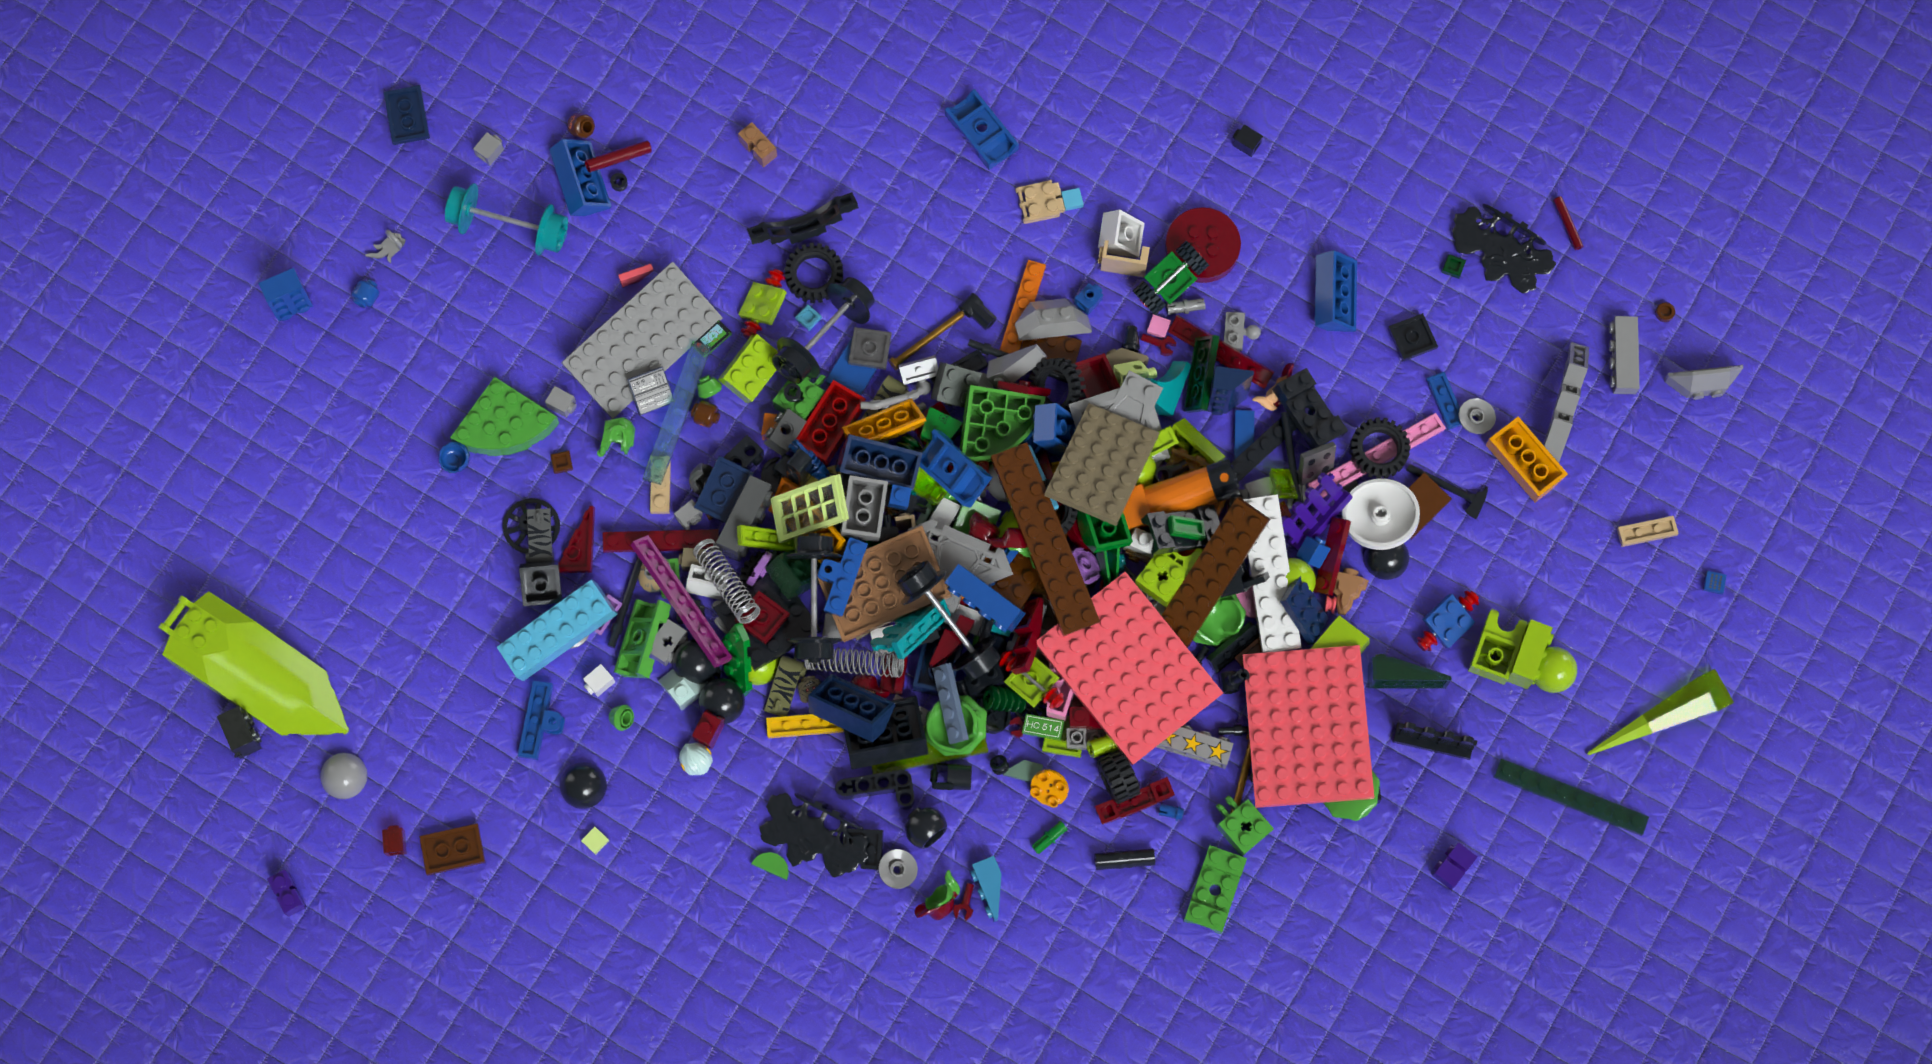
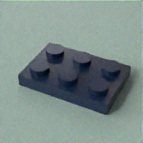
(406, 115)
(722, 489)
(1304, 610)

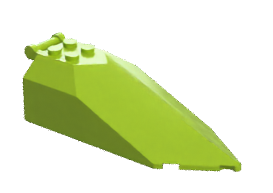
(252, 668)

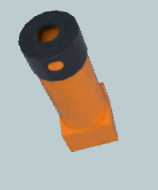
(1182, 492)

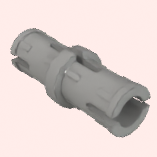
(1185, 306)

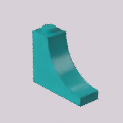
(1172, 386)

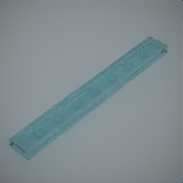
(676, 413)

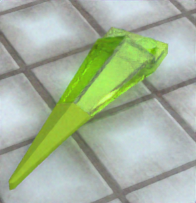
(1695, 700)

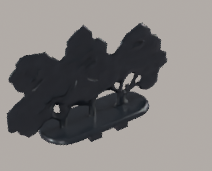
(1502, 252)
(809, 837)

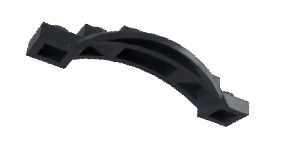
(804, 226)

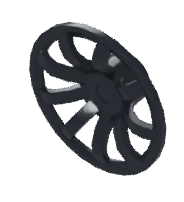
(523, 525)

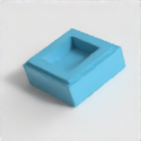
(1072, 199)
(808, 317)

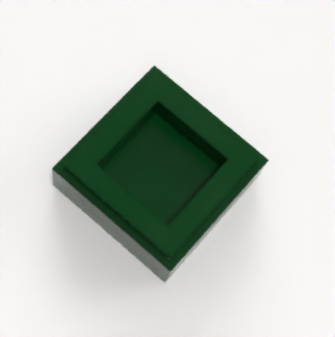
(1453, 266)

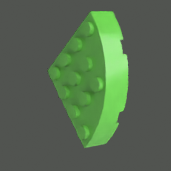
(995, 421)
(503, 422)

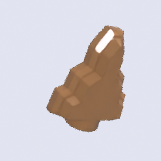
(1348, 588)

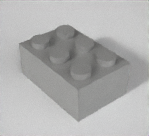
(865, 508)

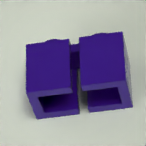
(1454, 866)
(289, 900)

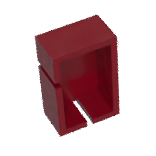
(1097, 375)

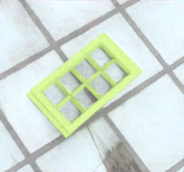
(809, 508)

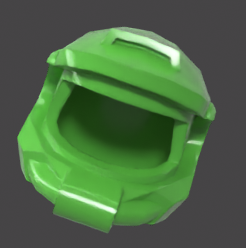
(619, 431)

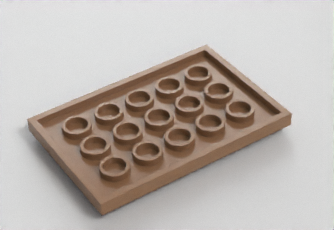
(875, 593)

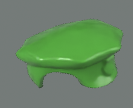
(1222, 622)
(975, 723)
(1355, 809)

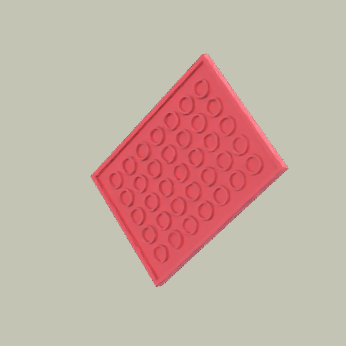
(1131, 670)
(1308, 726)

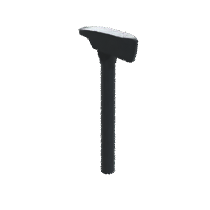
(1476, 500)

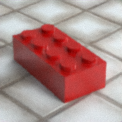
(823, 428)

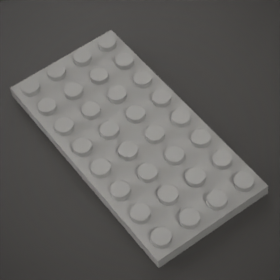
(641, 336)

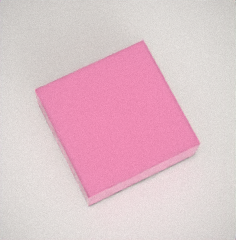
(1158, 326)

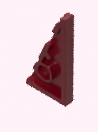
(579, 553)

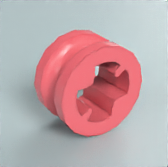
(1330, 604)

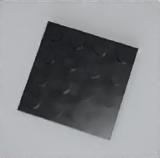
(796, 625)

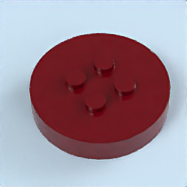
(1211, 235)

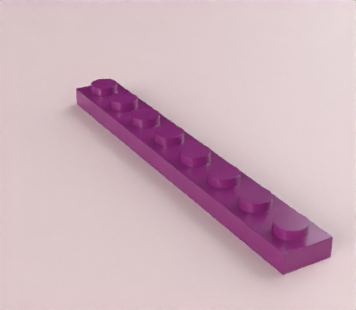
(681, 601)

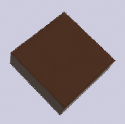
(561, 462)

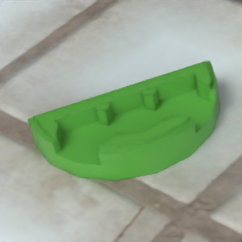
(773, 864)

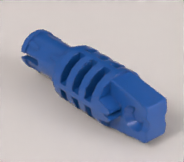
(819, 470)

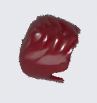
(983, 528)

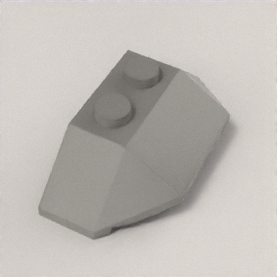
(1051, 319)
(1703, 382)

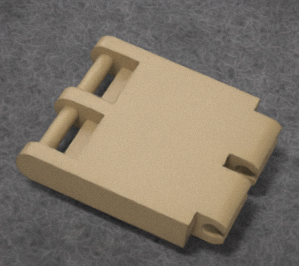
(1041, 201)

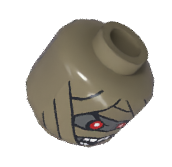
(806, 686)

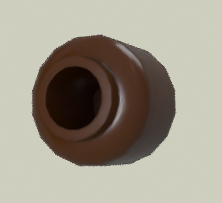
(581, 125)
(705, 414)

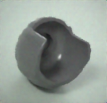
(699, 477)

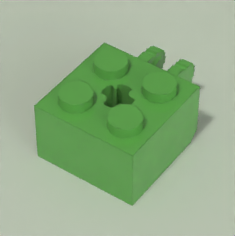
(809, 392)
(1244, 814)

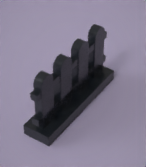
(1434, 741)

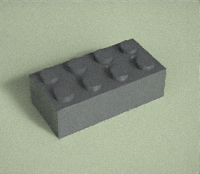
(747, 511)

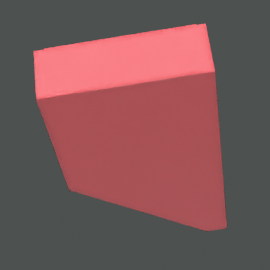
(635, 275)

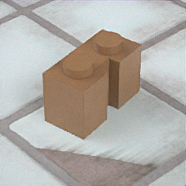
(755, 140)

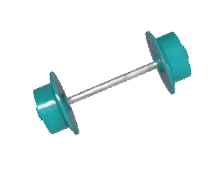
(462, 206)

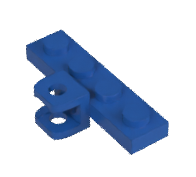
(842, 576)
(539, 720)

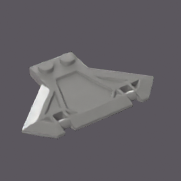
(1132, 401)
(959, 548)

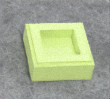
(595, 840)

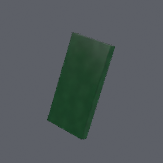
(1201, 373)

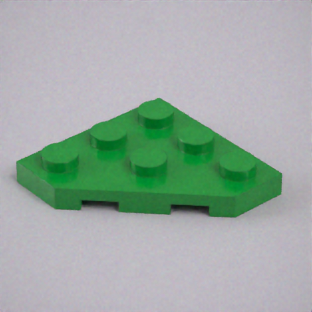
(739, 666)

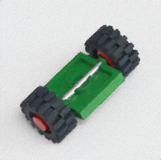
(1171, 277)

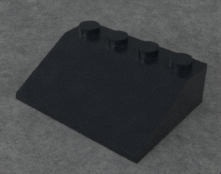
(901, 739)

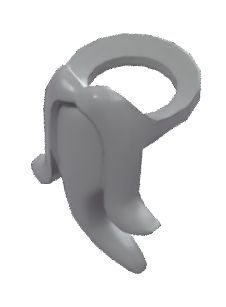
(389, 246)

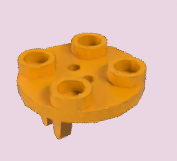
(1057, 791)

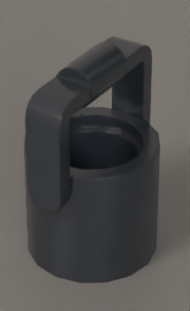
(958, 776)

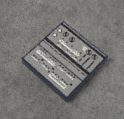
(650, 390)

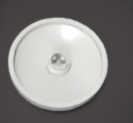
(1382, 514)

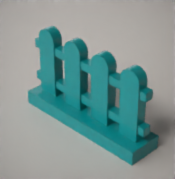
(910, 631)

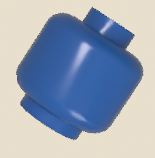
(365, 293)

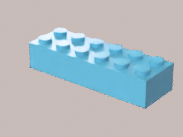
(557, 630)

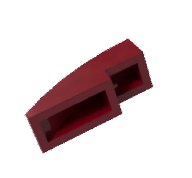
(950, 642)

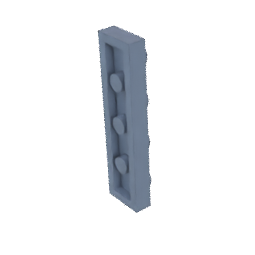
(950, 703)

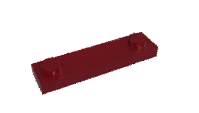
(1329, 570)

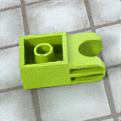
(1172, 567)
(1497, 643)

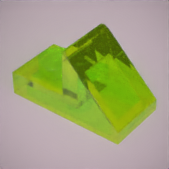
(1282, 484)
(929, 489)

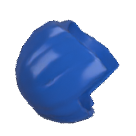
(454, 457)

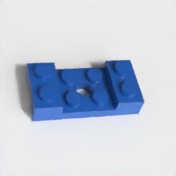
(991, 145)
(966, 479)

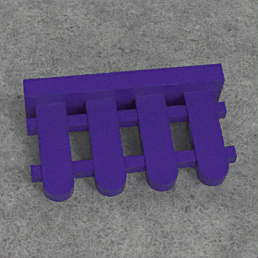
(1316, 522)

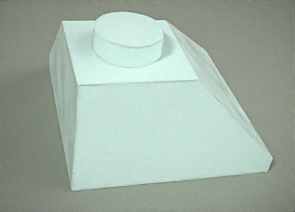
(680, 689)

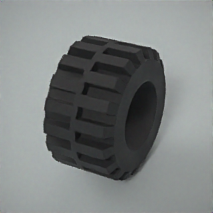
(1118, 776)

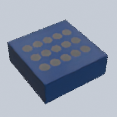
(1714, 582)

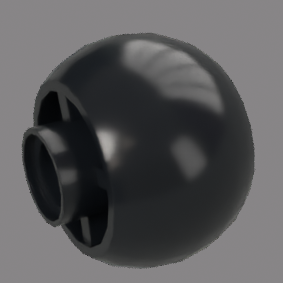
(925, 826)

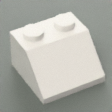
(1122, 232)

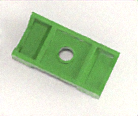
(635, 651)
(1224, 871)

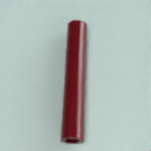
(1568, 223)

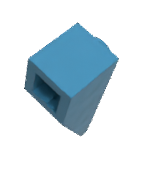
(989, 880)

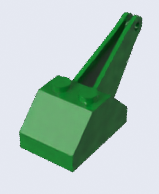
(1104, 536)

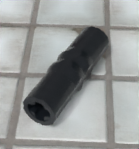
(1124, 859)

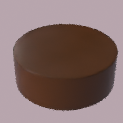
(1665, 312)

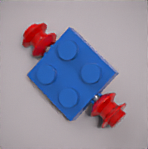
(1448, 621)

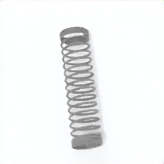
(747, 606)
(896, 671)

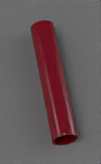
(618, 156)

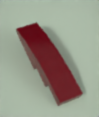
(1028, 631)

